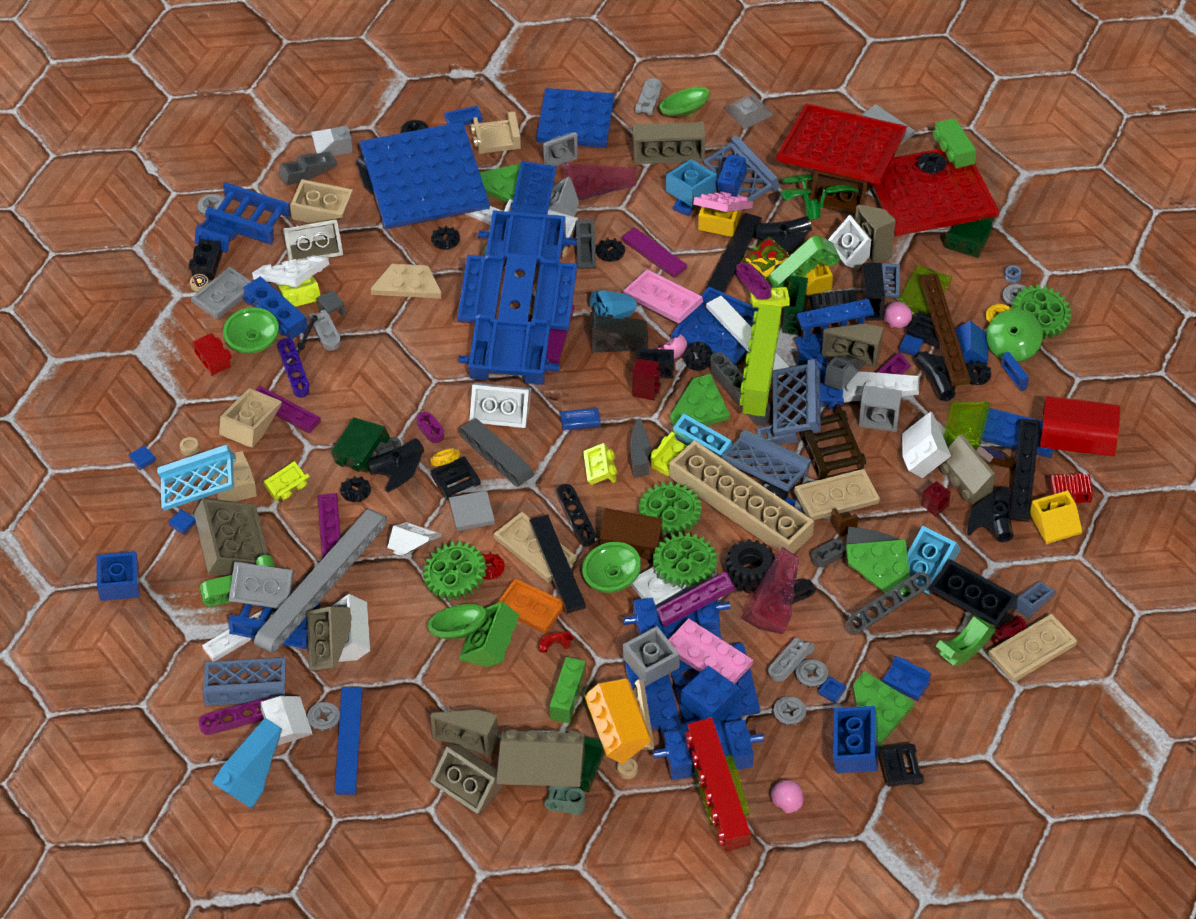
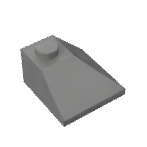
(748, 111)
(333, 140)
(561, 149)
(564, 198)

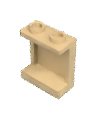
(496, 135)

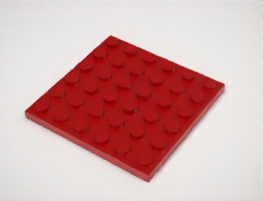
(842, 143)
(932, 200)

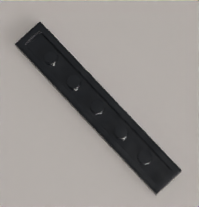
(734, 252)
(1024, 470)
(557, 564)

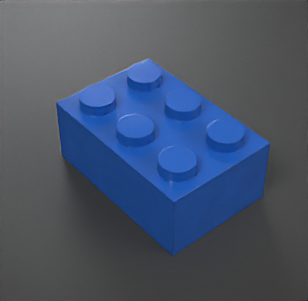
(855, 739)

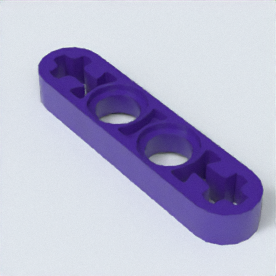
(293, 367)

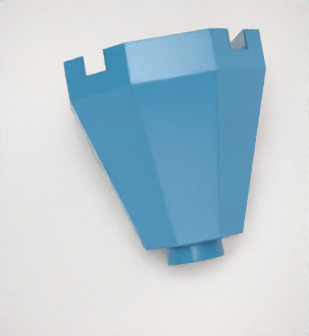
(612, 303)

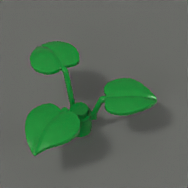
(812, 205)

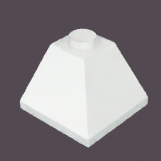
(410, 537)

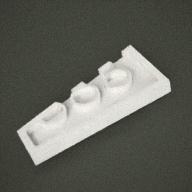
(854, 389)

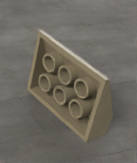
(229, 534)
(541, 758)

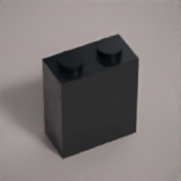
(873, 289)

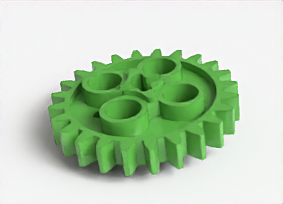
(1045, 307)
(674, 505)
(686, 555)
(454, 570)

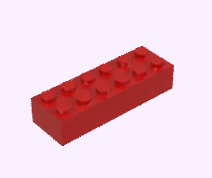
(719, 785)

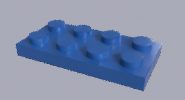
(534, 188)
(1003, 430)

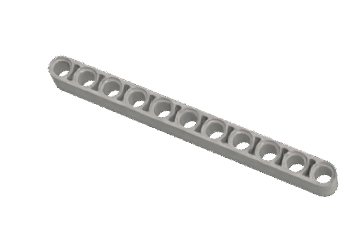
(320, 581)

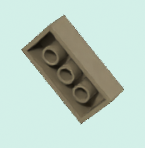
(668, 142)

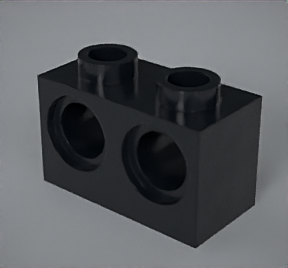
(206, 258)
(663, 356)

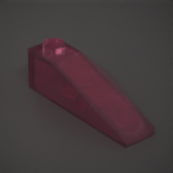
(598, 179)
(773, 599)

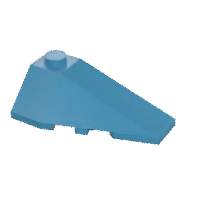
(248, 767)

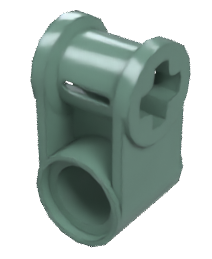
(564, 798)

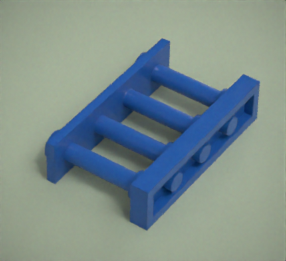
(248, 227)
(827, 316)
(249, 627)

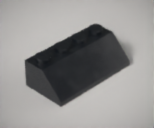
(974, 593)

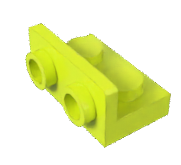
(301, 295)
(779, 298)
(666, 453)
(600, 464)

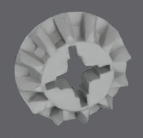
(213, 199)
(1011, 291)
(811, 666)
(795, 706)
(328, 710)

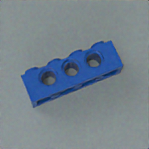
(263, 295)

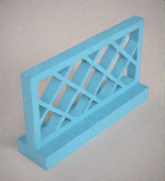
(194, 467)

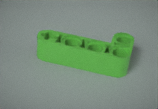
(803, 260)
(217, 590)

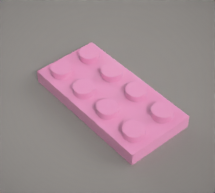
(723, 201)
(663, 296)
(702, 648)

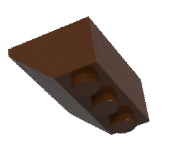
(843, 200)
(634, 529)

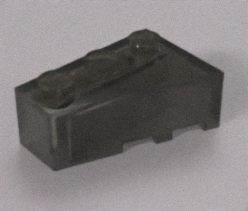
(617, 334)

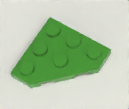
(501, 182)
(701, 403)
(881, 563)
(889, 704)

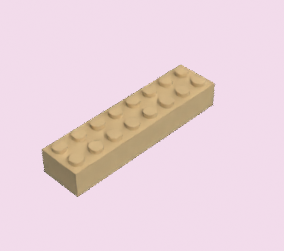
(741, 498)

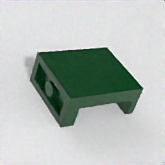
(970, 237)
(798, 297)
(359, 444)
(593, 756)

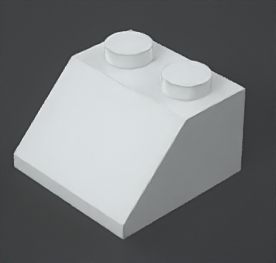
(851, 243)
(289, 715)

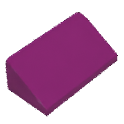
(895, 365)

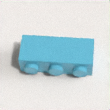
(689, 429)

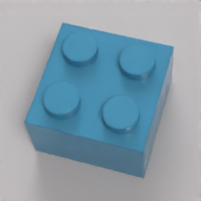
(690, 181)

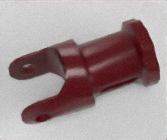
(1009, 630)

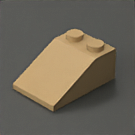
(319, 202)
(249, 417)
(243, 481)

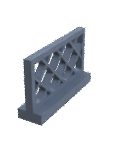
(754, 166)
(812, 400)
(791, 463)
(245, 691)

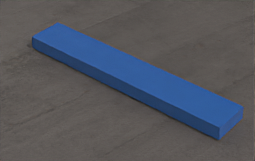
(348, 741)

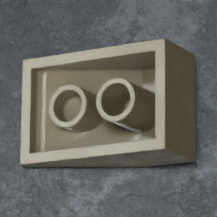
(857, 340)
(327, 636)
(469, 728)

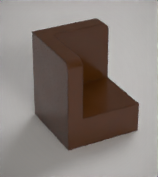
(843, 522)

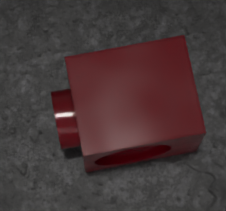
(936, 498)

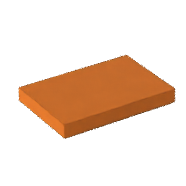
(533, 605)

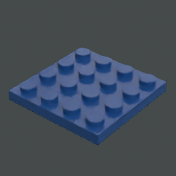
(578, 112)
(704, 327)

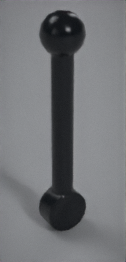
(301, 346)

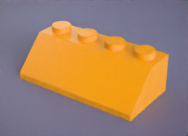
(618, 719)

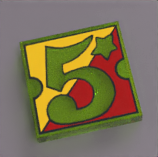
(766, 257)

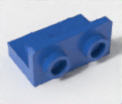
(216, 232)
(830, 397)
(907, 678)

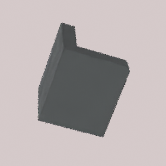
(331, 303)

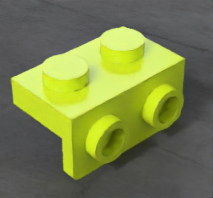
(285, 481)

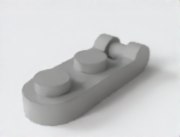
(649, 97)
(326, 331)
(790, 659)

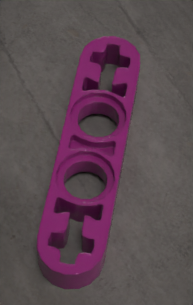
(753, 281)
(236, 712)

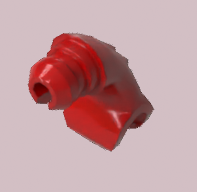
(562, 638)

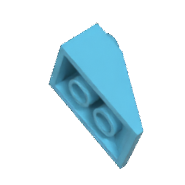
(930, 554)

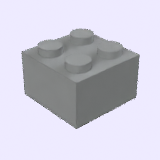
(880, 408)
(651, 656)

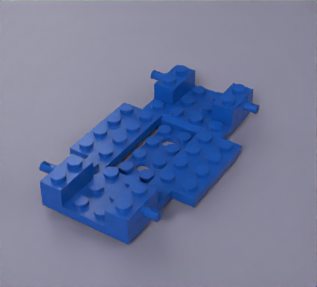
(511, 342)
(661, 702)

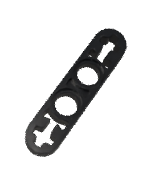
(576, 514)

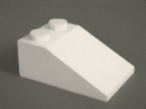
(924, 446)

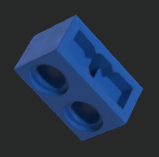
(732, 175)

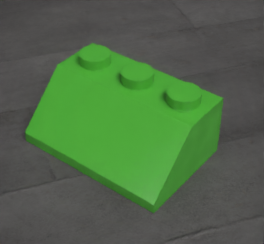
(490, 641)

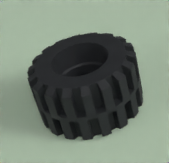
(829, 299)
(744, 554)

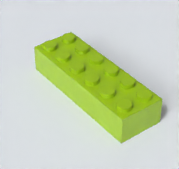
(760, 360)

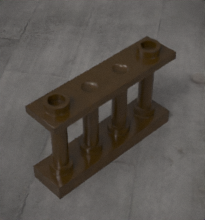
(817, 454)

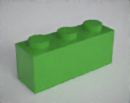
(954, 143)
(567, 690)

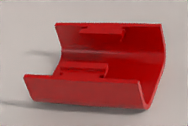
(1080, 426)

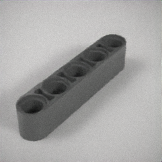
(731, 380)
(496, 452)
(894, 596)

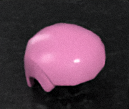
(897, 315)
(677, 344)
(787, 796)

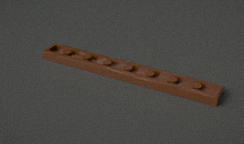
(944, 330)

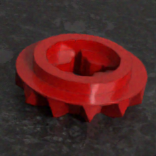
(498, 566)

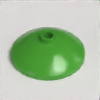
(685, 102)
(251, 330)
(1021, 344)
(609, 560)
(457, 621)

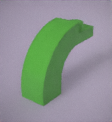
(967, 643)

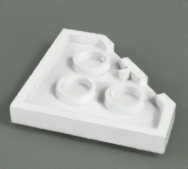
(291, 271)

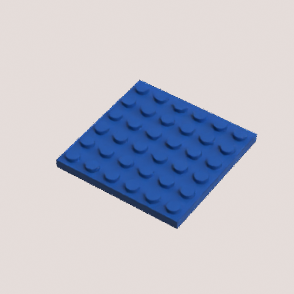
(424, 175)

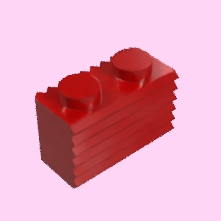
(212, 354)
(1077, 485)

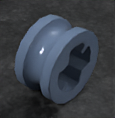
(1013, 278)

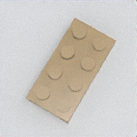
(842, 492)
(521, 542)
(1032, 648)

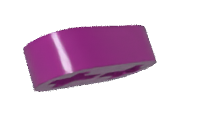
(427, 429)

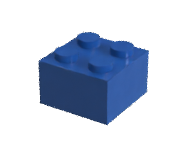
(118, 576)
(710, 695)

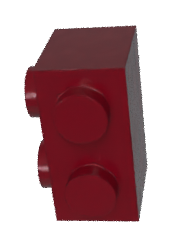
(646, 379)

